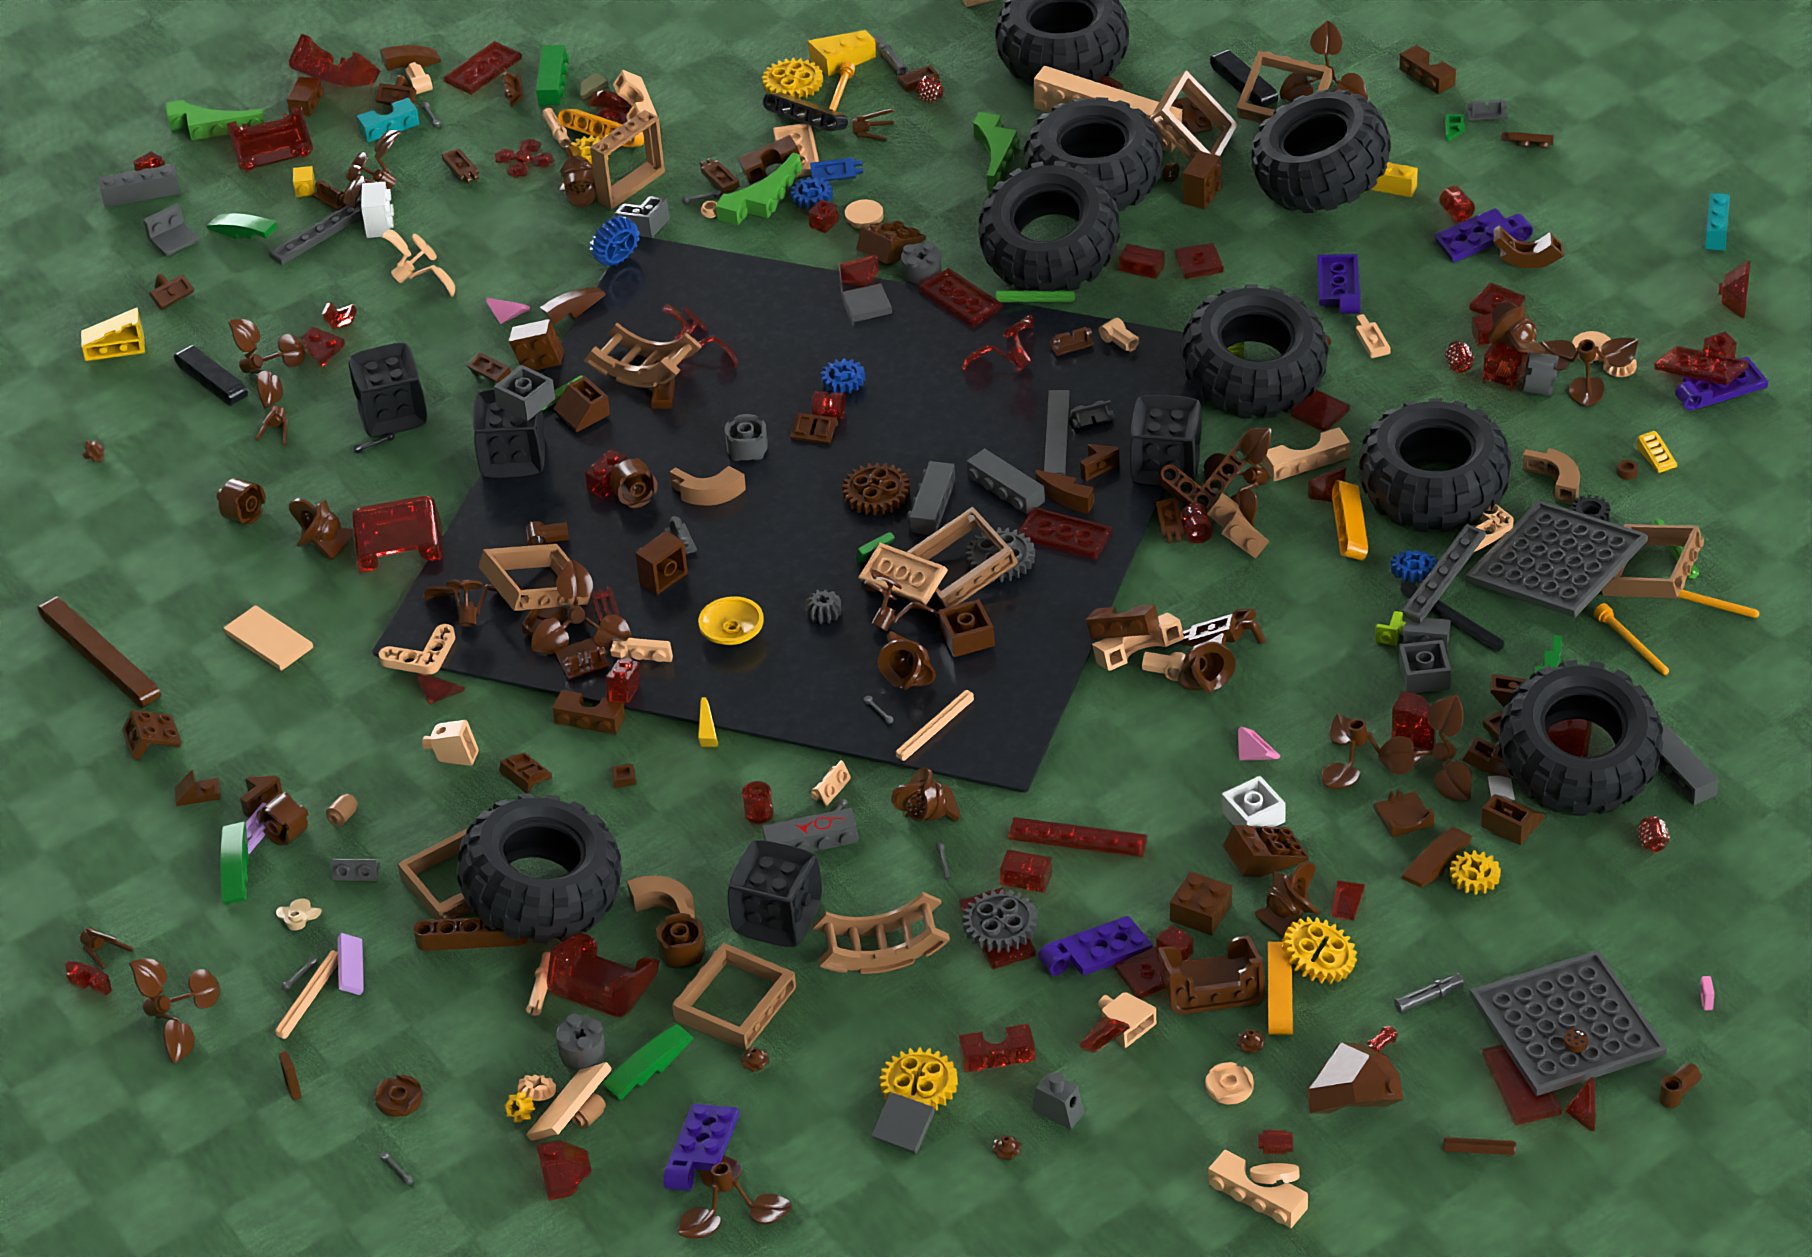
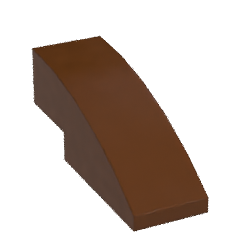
(403, 55)
(571, 303)
(1066, 491)
(1486, 757)

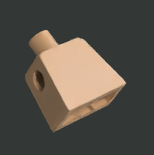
(452, 743)
(1130, 1010)

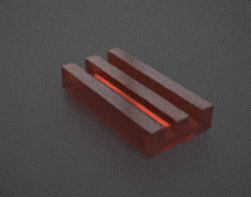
(602, 594)

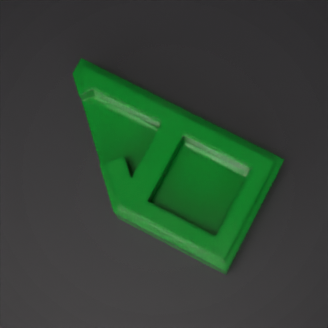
(1454, 125)
(866, 551)

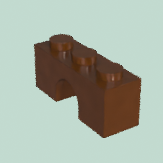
(1435, 77)
(756, 162)
(1136, 622)
(604, 717)

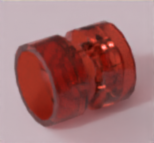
(1457, 203)
(826, 404)
(1196, 523)
(757, 802)

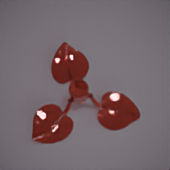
(669, 309)
(1017, 353)

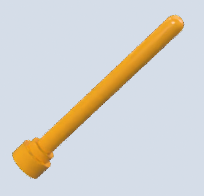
(846, 71)
(1718, 604)
(1605, 614)

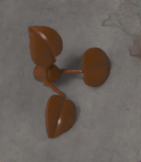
(1329, 41)
(355, 187)
(292, 352)
(1590, 390)
(1255, 446)
(571, 583)
(467, 611)
(885, 614)
(1341, 733)
(1456, 778)
(149, 978)
(723, 1176)

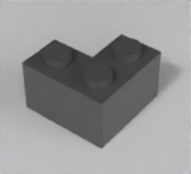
(648, 217)

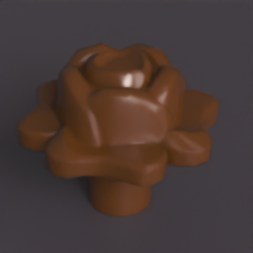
(94, 451)
(1250, 1041)
(754, 1059)
(1006, 1147)

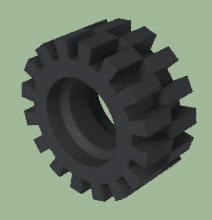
(1592, 505)

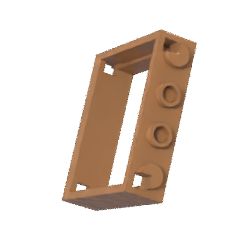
(1258, 113)
(1177, 132)
(614, 195)
(497, 560)
(979, 576)
(1660, 587)
(409, 868)
(745, 1034)

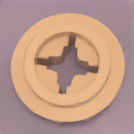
(1620, 371)
(544, 1090)

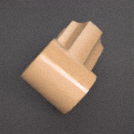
(418, 78)
(1117, 332)
(1164, 664)

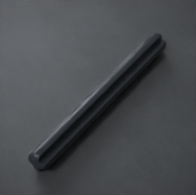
(1459, 620)

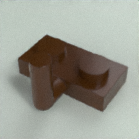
(390, 93)
(171, 291)
(1244, 620)

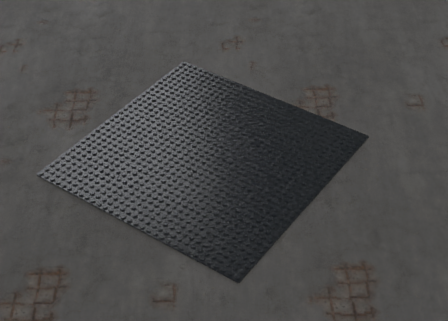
(791, 522)

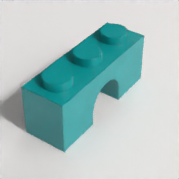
(373, 125)
(1717, 221)

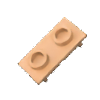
(832, 784)

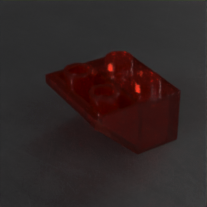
(1411, 720)

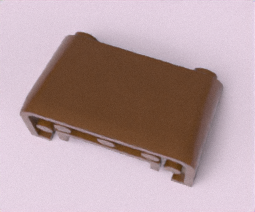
(1213, 981)

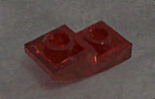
(87, 975)

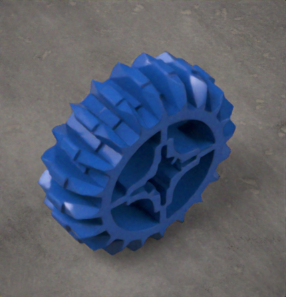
(614, 241)

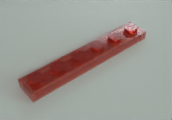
(1078, 837)

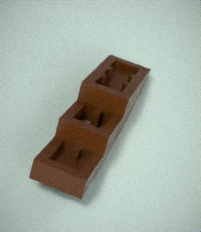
(1436, 856)

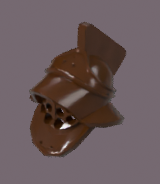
(575, 172)
(1514, 328)
(319, 526)
(905, 663)
(1207, 665)
(925, 798)
(1288, 898)

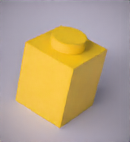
(304, 181)

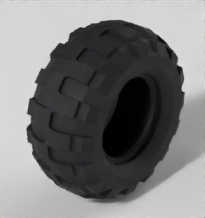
(1065, 35)
(1101, 129)
(1310, 181)
(1056, 262)
(1257, 317)
(1434, 497)
(1588, 695)
(532, 905)

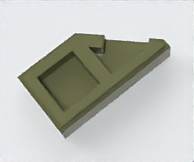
(592, 84)

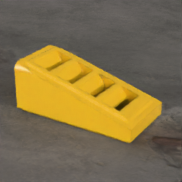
(1653, 440)
(706, 733)

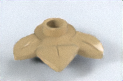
(297, 913)

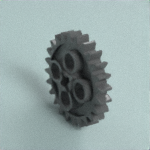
(983, 549)
(1000, 920)

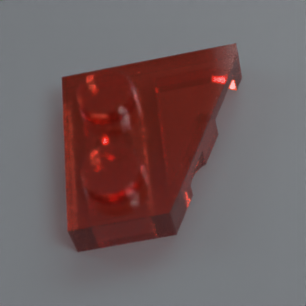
(322, 344)

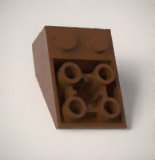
(887, 240)
(1263, 849)

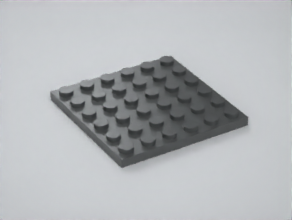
(1557, 558)
(1541, 1005)

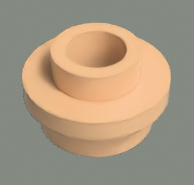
(708, 209)

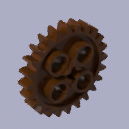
(876, 488)

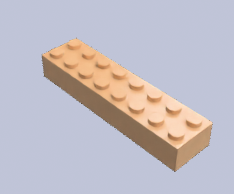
(1058, 87)

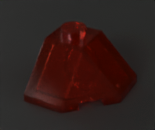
(1735, 289)
(562, 1167)

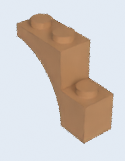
(1236, 527)

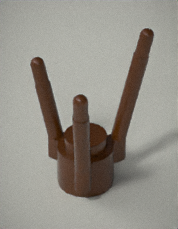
(861, 125)
(275, 418)
(94, 939)

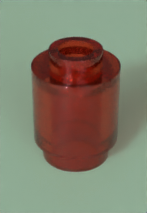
(1275, 1141)

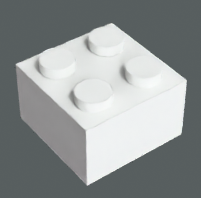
(376, 209)
(1253, 804)

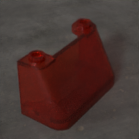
(316, 63)
(270, 141)
(396, 529)
(596, 982)

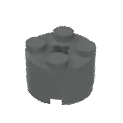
(920, 262)
(1540, 374)
(746, 438)
(581, 1042)

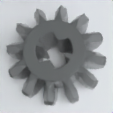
(823, 606)

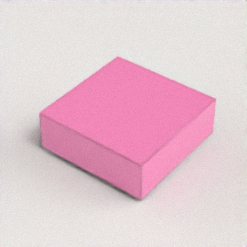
(1706, 993)

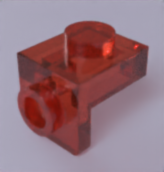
(148, 161)
(339, 317)

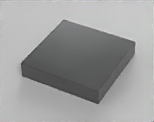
(867, 302)
(903, 1122)

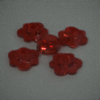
(524, 155)

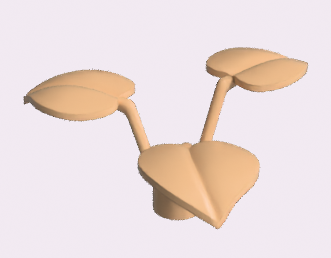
(405, 269)

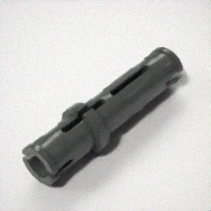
(898, 65)
(1437, 989)

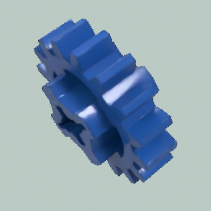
(810, 192)
(843, 376)
(1412, 565)

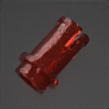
(1386, 1036)

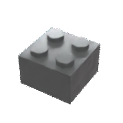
(524, 392)
(1424, 666)

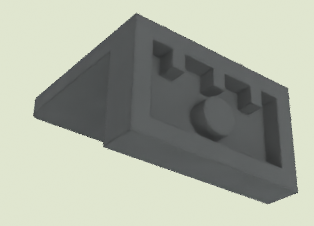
(169, 231)
(1428, 630)

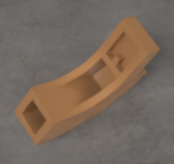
(1557, 466)
(710, 490)
(660, 892)

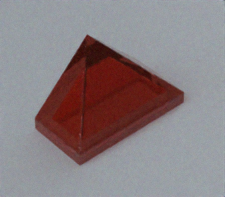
(606, 98)
(859, 271)
(1321, 487)
(437, 688)
(1347, 899)
(1103, 1033)
(1584, 1105)

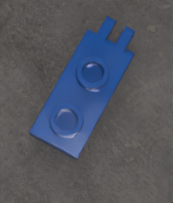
(836, 169)

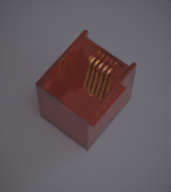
(1504, 365)

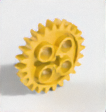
(793, 78)
(1335, 958)
(933, 1087)

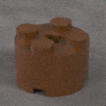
(633, 482)
(241, 500)
(283, 819)
(681, 940)

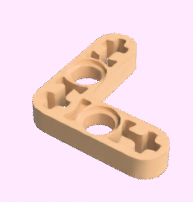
(1497, 523)
(394, 657)

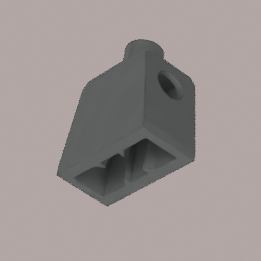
(1058, 1100)

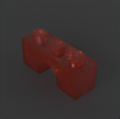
(980, 1054)

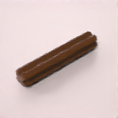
(1480, 1146)

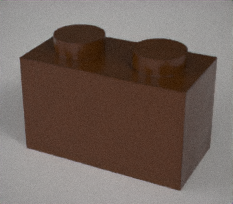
(305, 93)

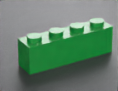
(552, 75)

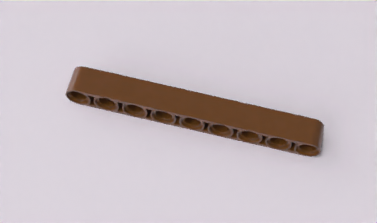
(99, 652)

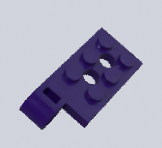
(1468, 230)
(1348, 291)
(1699, 393)
(1086, 957)
(691, 1153)

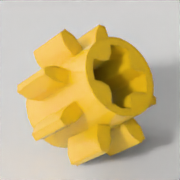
(519, 1107)

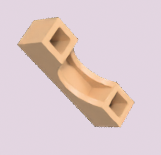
(633, 90)
(1286, 462)
(1115, 651)
(1281, 1203)

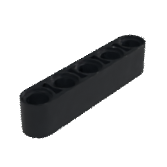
(1236, 74)
(805, 111)
(210, 375)

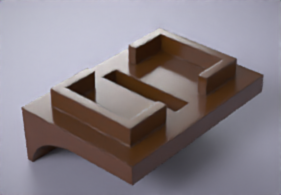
(823, 431)
(534, 616)
(523, 771)

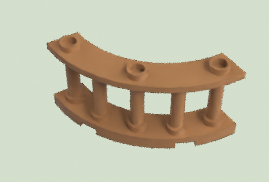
(646, 375)
(885, 958)

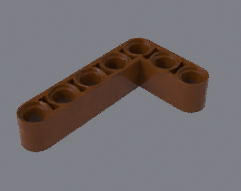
(1204, 492)
(460, 934)

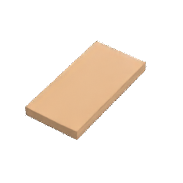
(804, 139)
(915, 575)
(268, 637)
(569, 1101)

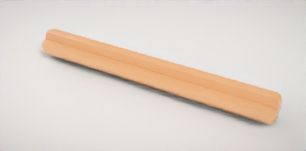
(934, 725)
(307, 995)

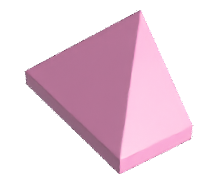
(506, 310)
(1254, 747)

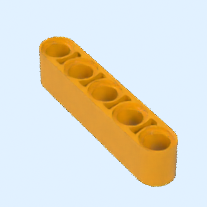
(593, 125)
(1349, 520)
(1279, 991)

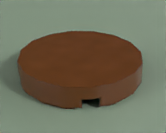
(398, 1096)

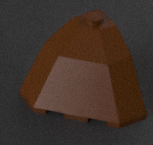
(1354, 1078)

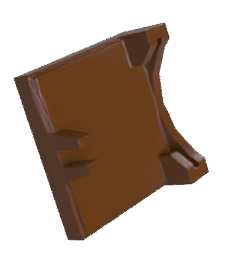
(1404, 813)

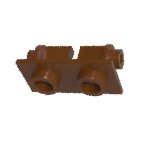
(512, 87)
(329, 195)
(1065, 343)

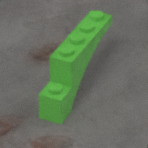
(208, 122)
(998, 142)
(761, 197)

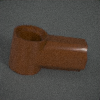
(541, 534)
(1678, 1084)

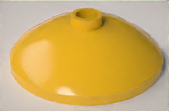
(731, 620)

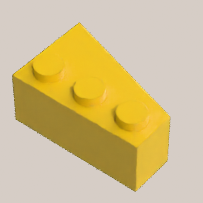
(834, 50)
(114, 337)

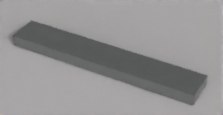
(316, 233)
(1057, 431)
(1443, 573)

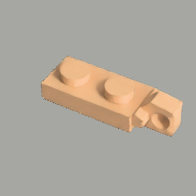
(1371, 337)
(642, 649)

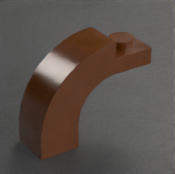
(1528, 254)

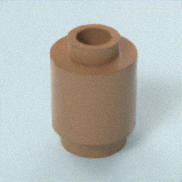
(341, 809)
(589, 1111)

